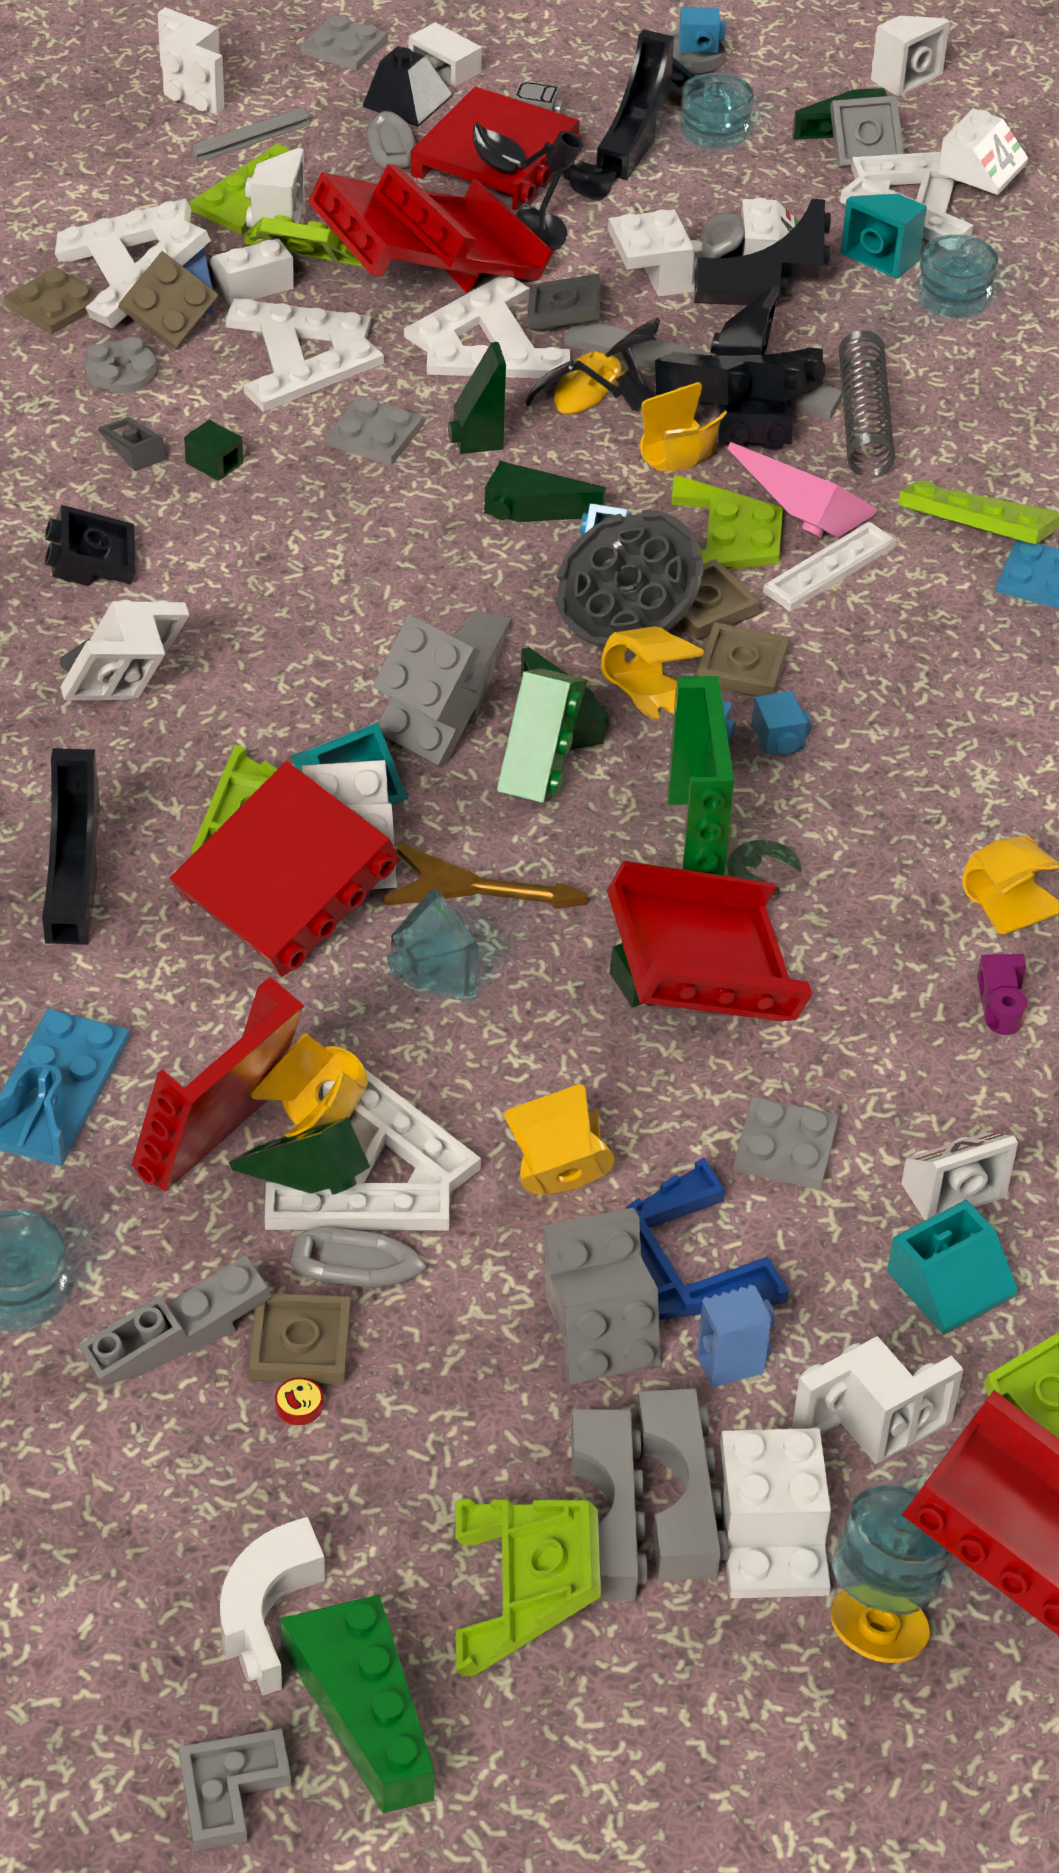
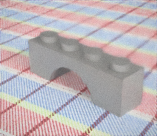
(604, 1455)
(687, 1532)

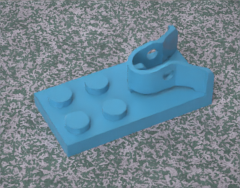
(1031, 574)
(57, 1085)

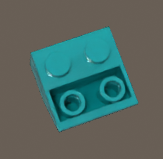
(952, 1267)

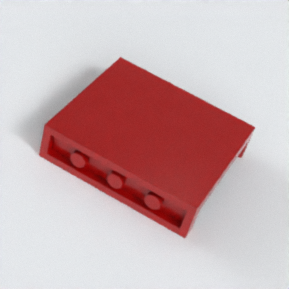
(452, 150)
(372, 229)
(465, 231)
(286, 868)
(703, 942)
(194, 1119)
(999, 1506)

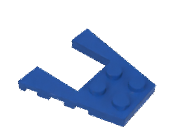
(678, 1198)

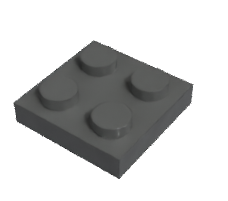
(564, 302)

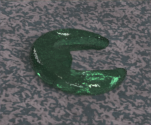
(748, 855)

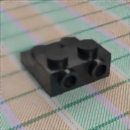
(756, 422)
(89, 546)

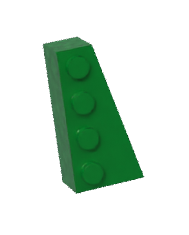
(361, 1689)

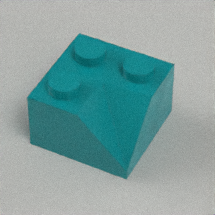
(883, 232)

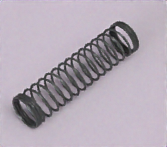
(887, 438)

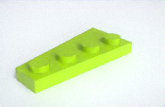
(226, 200)
(990, 514)

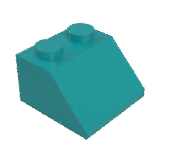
(355, 746)

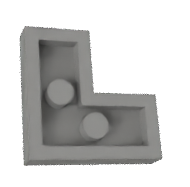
(221, 1771)

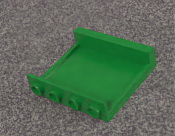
(701, 772)

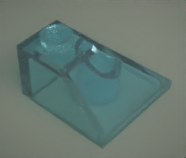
(435, 951)

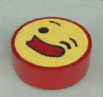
(299, 1401)

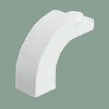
(259, 1577)

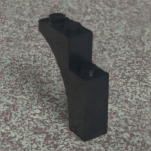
(645, 94)
(749, 276)
(737, 377)
(72, 847)

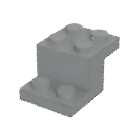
(426, 690)
(601, 1295)

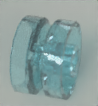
(716, 111)
(957, 276)
(30, 1270)
(885, 1556)

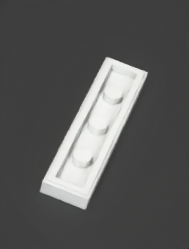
(829, 566)

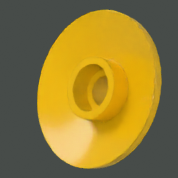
(879, 1634)

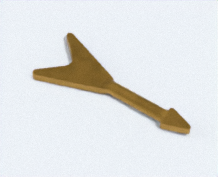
(458, 882)

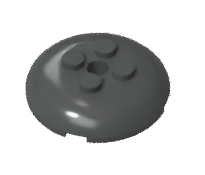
(606, 562)

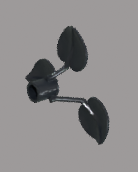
(584, 178)
(631, 382)

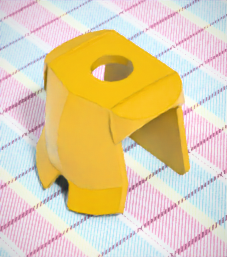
(671, 434)
(643, 675)
(1004, 884)
(301, 1075)
(559, 1142)

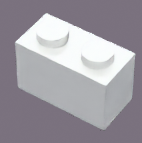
(448, 52)

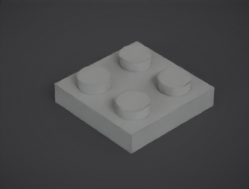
(344, 42)
(865, 128)
(374, 430)
(786, 1143)

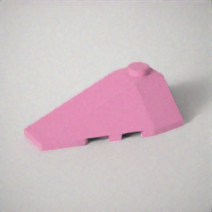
(808, 498)

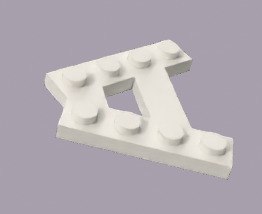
(876, 174)
(108, 241)
(489, 309)
(291, 374)
(420, 1204)

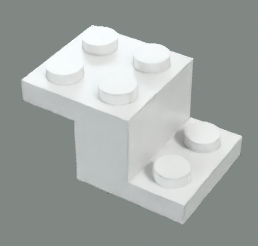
(191, 61)
(659, 246)
(124, 650)
(364, 791)
(877, 1398)
(775, 1513)

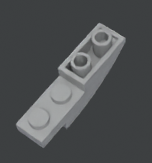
(173, 1329)

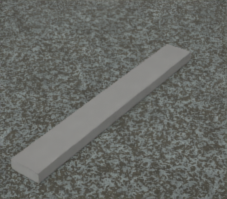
(601, 337)

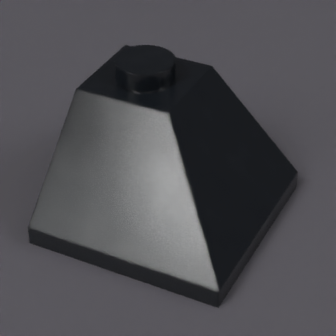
(407, 87)
(749, 329)

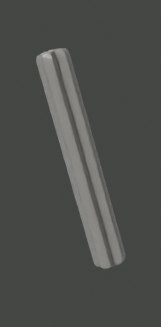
(250, 135)

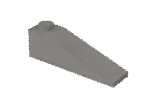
(486, 634)

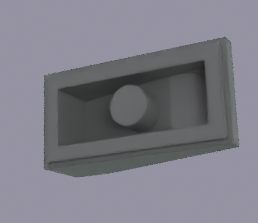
(137, 445)

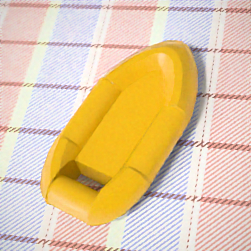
(580, 392)

